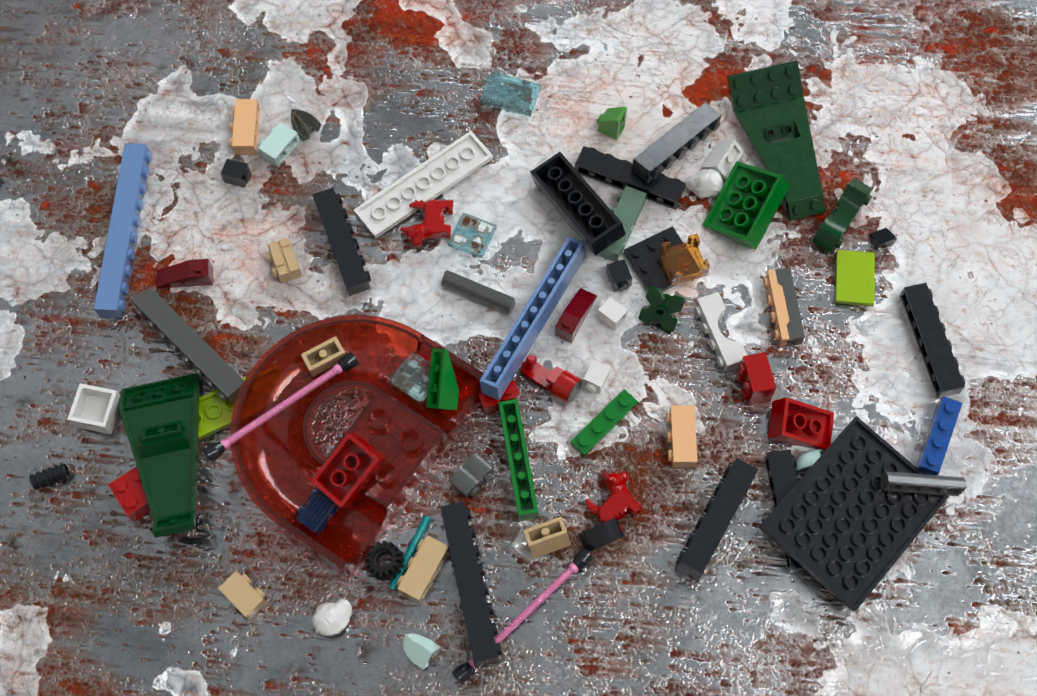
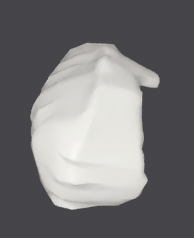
(705, 183)
(332, 617)

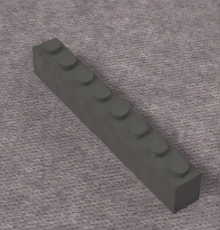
(189, 344)

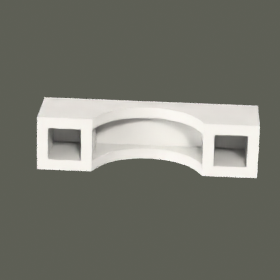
(728, 352)

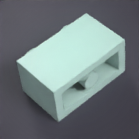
(279, 144)

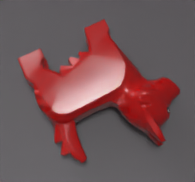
(433, 222)
(619, 502)

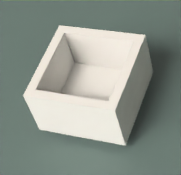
(95, 409)

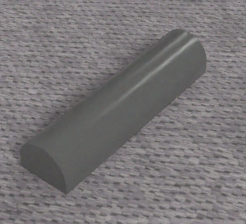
(478, 292)
(922, 483)

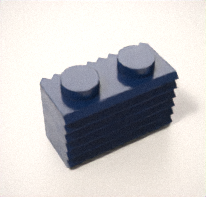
(317, 511)

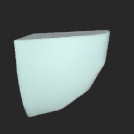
(806, 460)
(419, 649)

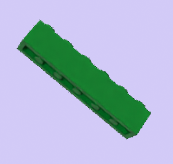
(518, 460)

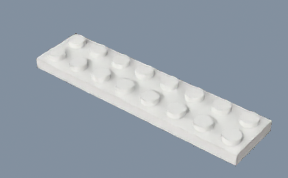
(423, 183)

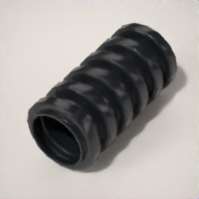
(49, 476)

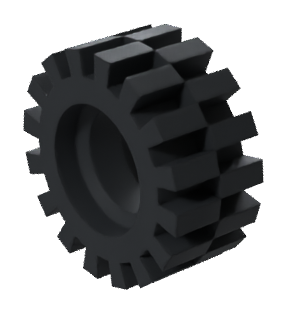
(377, 553)

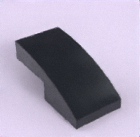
(601, 535)

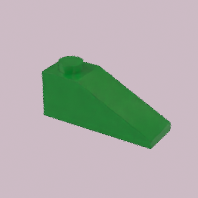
(442, 382)

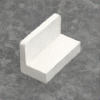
(723, 157)

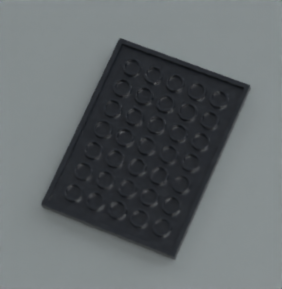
(841, 519)

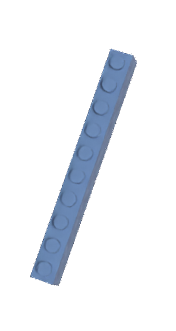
(123, 231)
(532, 318)

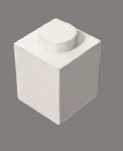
(612, 313)
(596, 376)

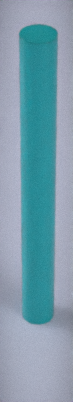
(411, 550)

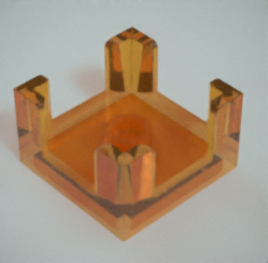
(684, 261)

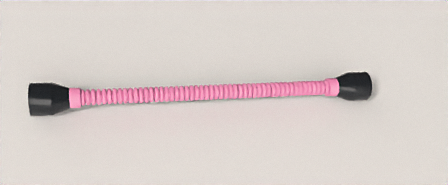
(216, 449)
(581, 560)

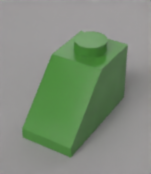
(612, 122)

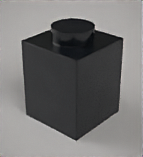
(236, 173)
(619, 275)

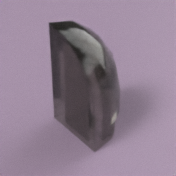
(304, 123)

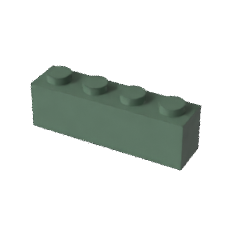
(627, 210)

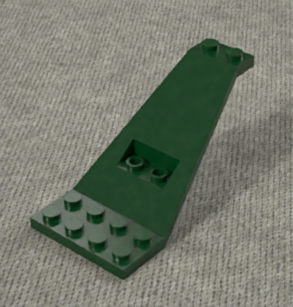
(771, 101)
(163, 437)

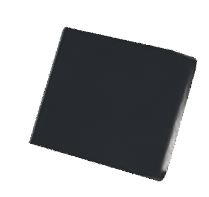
(883, 238)

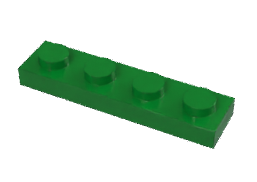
(604, 422)

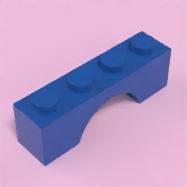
(939, 436)

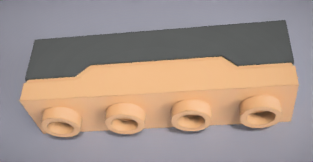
(784, 307)

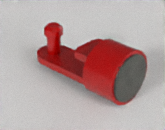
(559, 382)

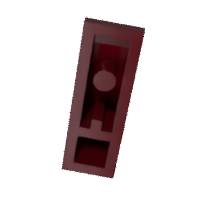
(186, 274)
(574, 315)

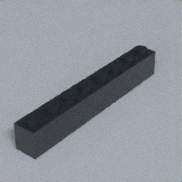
(470, 586)

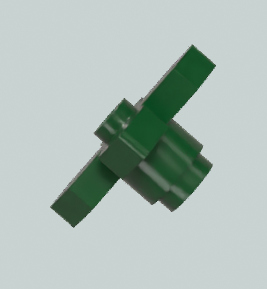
(662, 308)

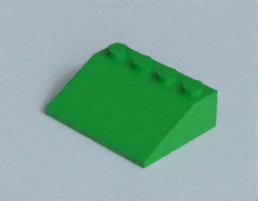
(746, 204)

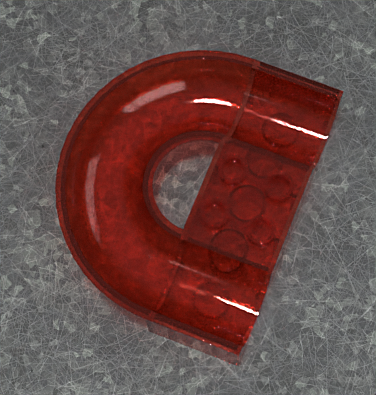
(280, 455)

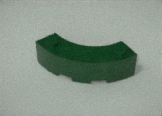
(838, 222)

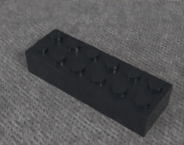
(578, 203)
(718, 516)

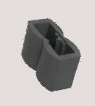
(472, 476)

